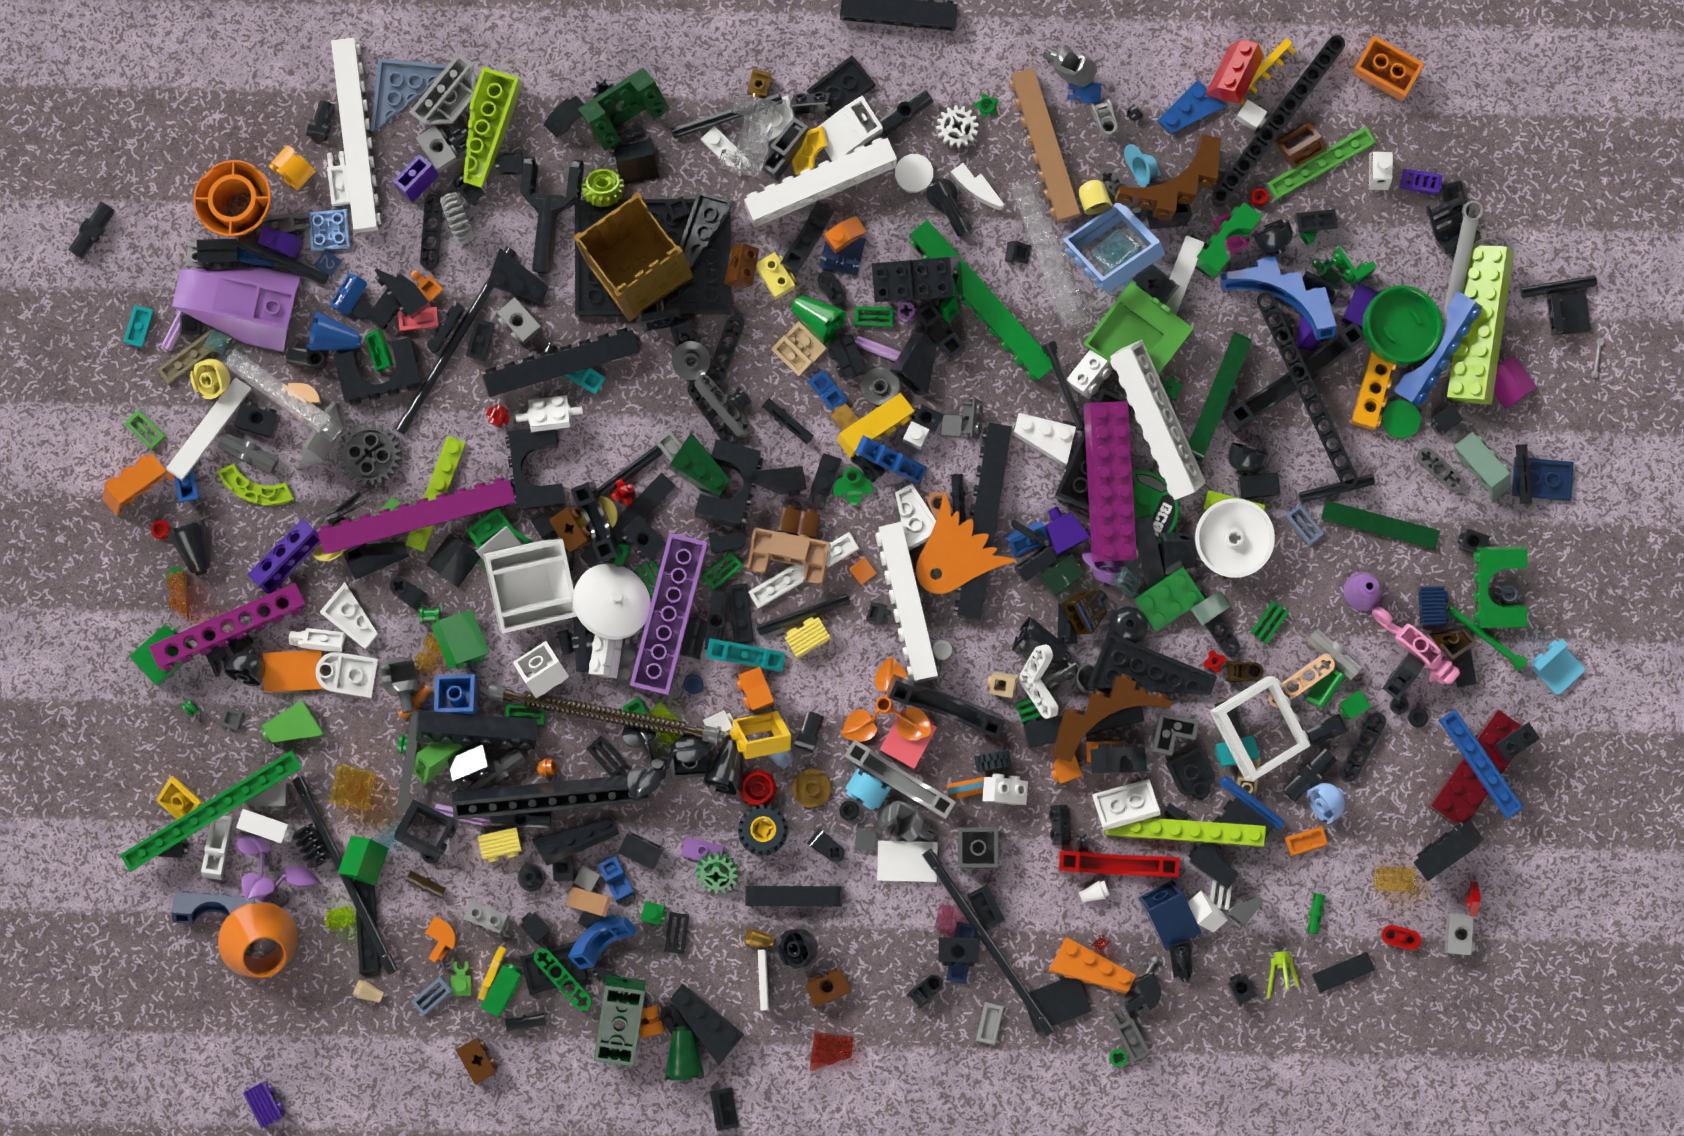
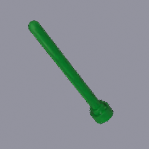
(1517, 660)

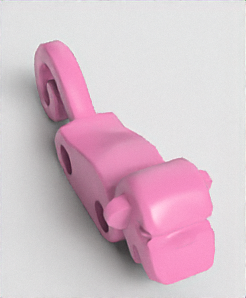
(1420, 646)

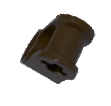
(1242, 671)

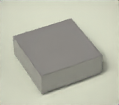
(586, 879)

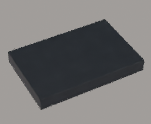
(845, 83)
(538, 981)
(1060, 1001)

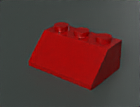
(1236, 71)

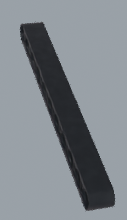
(1282, 113)
(1300, 382)

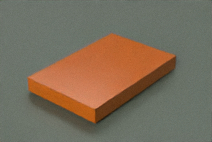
(291, 670)

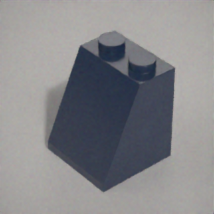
(1170, 914)

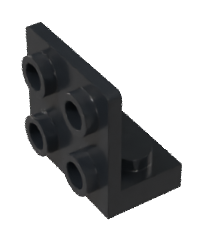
(1568, 314)

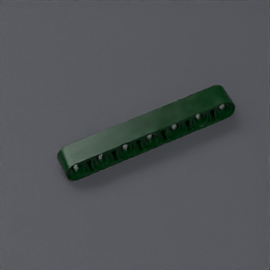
(1218, 395)

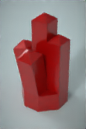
(624, 494)

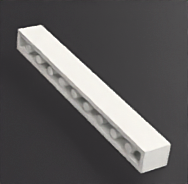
(354, 134)

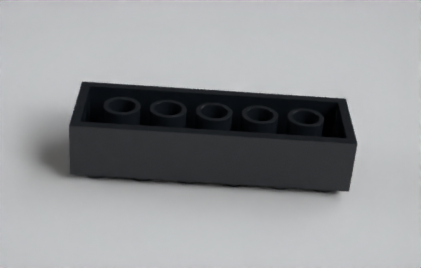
(1074, 484)

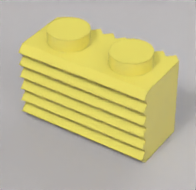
(807, 638)
(500, 844)

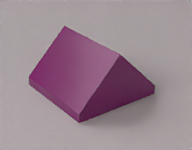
(1512, 382)

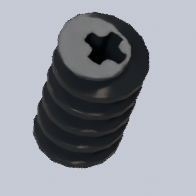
(310, 846)

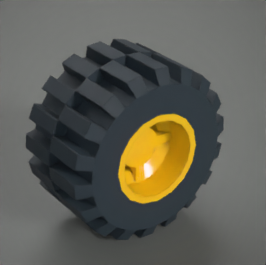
(762, 830)

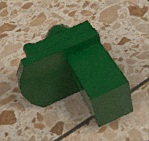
(1325, 270)

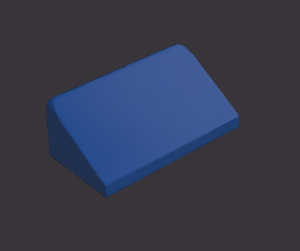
(348, 294)
(1020, 543)

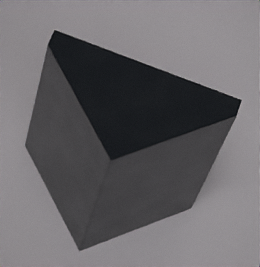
(636, 162)
(454, 560)

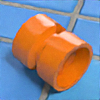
(654, 1025)

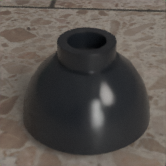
(531, 877)

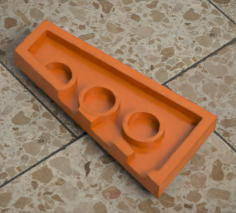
(1083, 964)

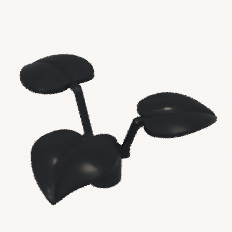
(645, 781)

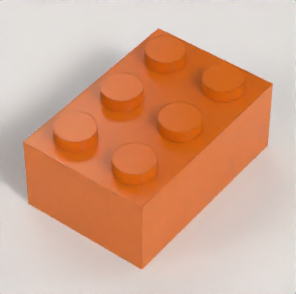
(1388, 68)

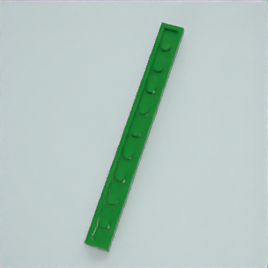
(211, 811)

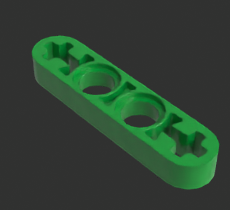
(565, 977)

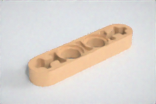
(1303, 683)

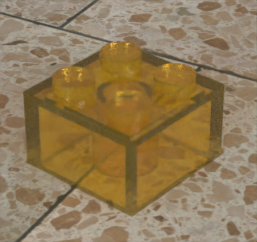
(353, 787)

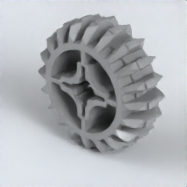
(457, 218)

